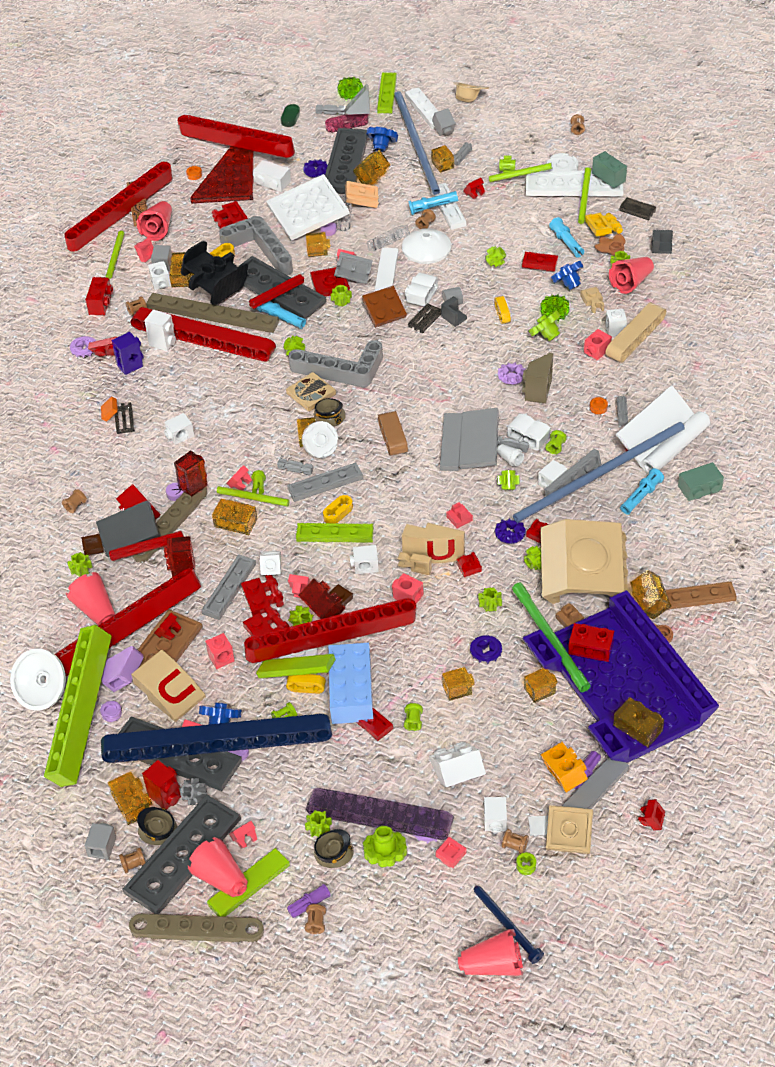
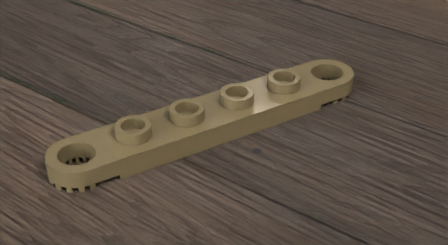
(174, 518)
(196, 928)

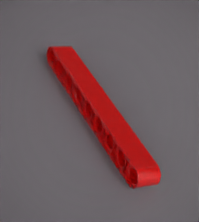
(236, 136)
(117, 206)
(213, 336)
(141, 611)
(330, 630)

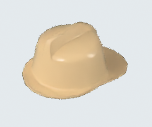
(467, 92)

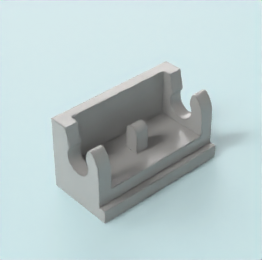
(353, 267)

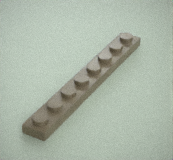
(213, 312)

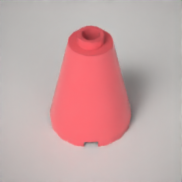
(155, 221)
(629, 273)
(91, 597)
(218, 868)
(493, 956)

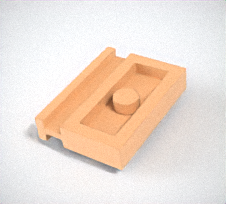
(361, 194)

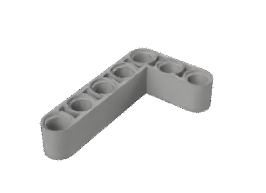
(258, 230)
(338, 369)

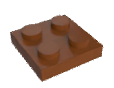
(384, 306)

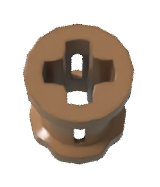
(575, 124)
(426, 218)
(133, 306)
(74, 501)
(515, 841)
(132, 860)
(315, 919)

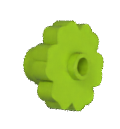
(546, 326)
(385, 847)

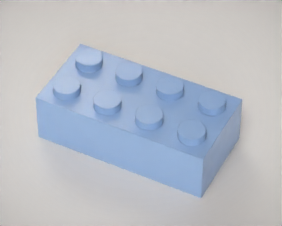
(350, 683)

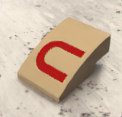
(434, 541)
(167, 685)

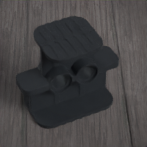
(213, 273)

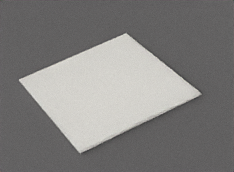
(538, 825)

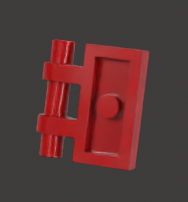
(233, 213)
(256, 597)
(258, 624)

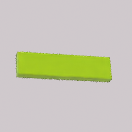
(387, 92)
(334, 532)
(296, 666)
(257, 877)

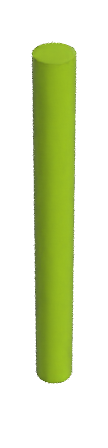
(520, 172)
(582, 212)
(115, 253)
(253, 496)

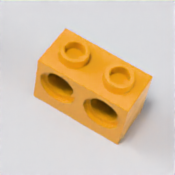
(564, 766)

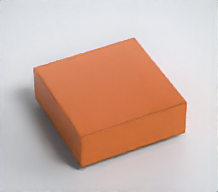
(109, 409)

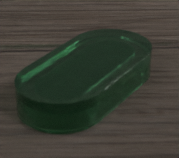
(290, 115)

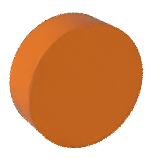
(194, 173)
(598, 405)

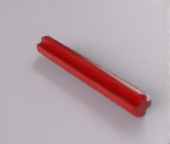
(276, 291)
(142, 546)

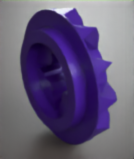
(309, 168)
(509, 536)
(481, 643)

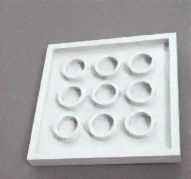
(307, 207)

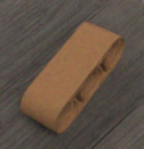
(392, 433)

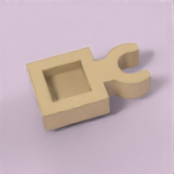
(592, 297)
(418, 563)

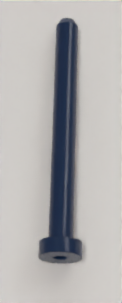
(534, 954)

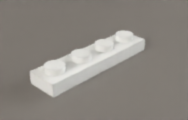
(422, 105)

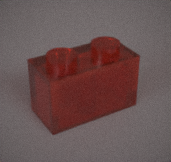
(191, 473)
(179, 554)
(321, 600)

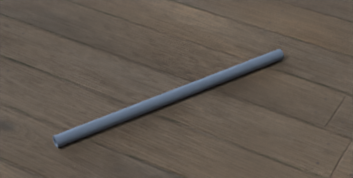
(417, 143)
(598, 472)

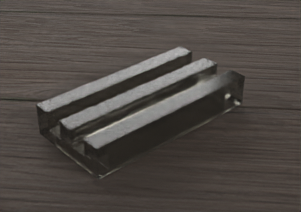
(637, 208)
(428, 318)
(123, 408)

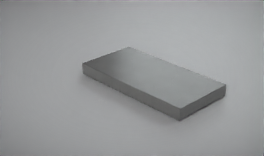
(479, 438)

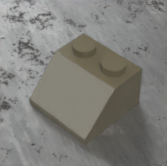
(538, 379)

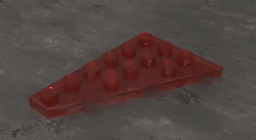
(229, 179)

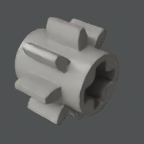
(193, 791)

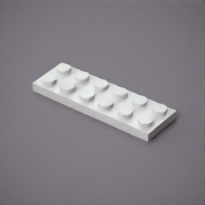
(567, 184)

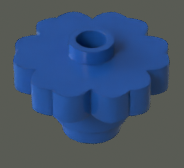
(381, 137)
(569, 275)
(219, 713)

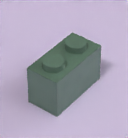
(609, 169)
(700, 481)

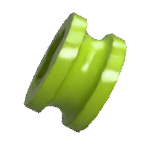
(526, 857)

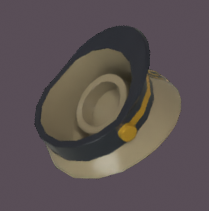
(329, 411)
(155, 825)
(333, 849)

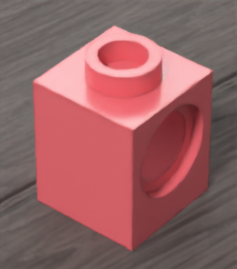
(596, 344)
(407, 588)
(220, 651)

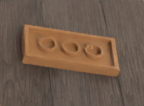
(173, 647)

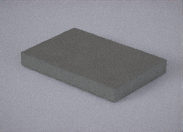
(128, 527)

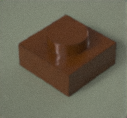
(92, 544)
(346, 595)

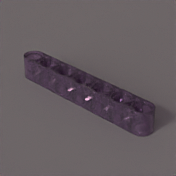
(380, 812)

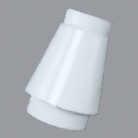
(511, 455)

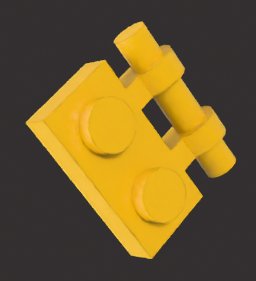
(602, 224)

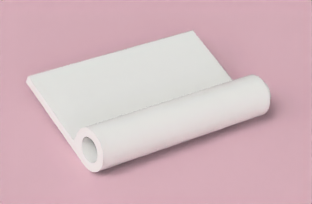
(656, 417)

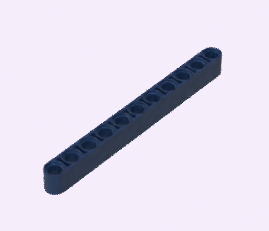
(215, 738)

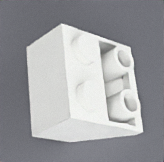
(457, 764)

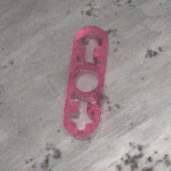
(355, 120)

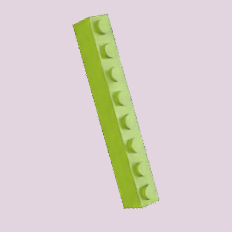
(77, 706)

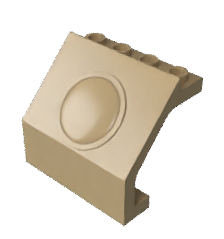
(583, 558)

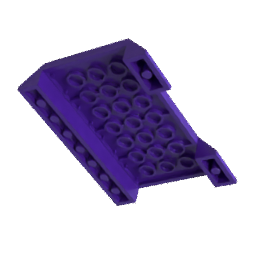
(639, 668)

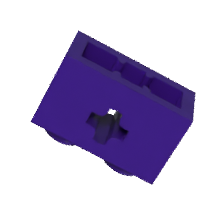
(127, 353)

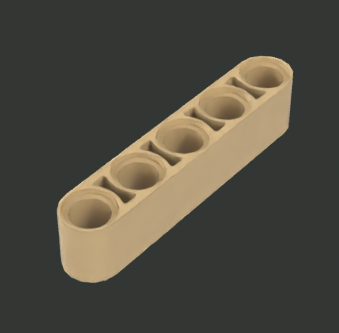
(635, 332)

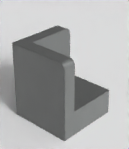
(662, 241)
(450, 312)

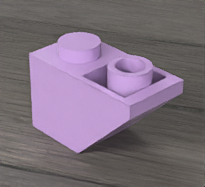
(120, 667)

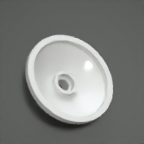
(426, 246)
(29, 675)

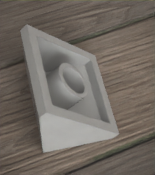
(360, 103)

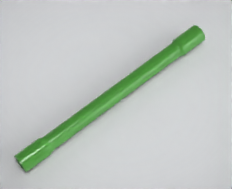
(576, 675)

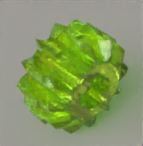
(349, 87)
(554, 303)

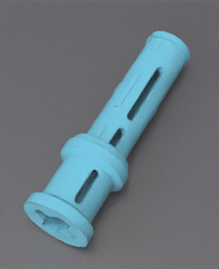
(420, 205)
(563, 233)
(275, 310)
(647, 485)

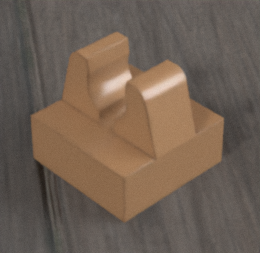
(568, 615)

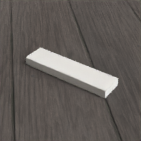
(451, 210)
(386, 268)

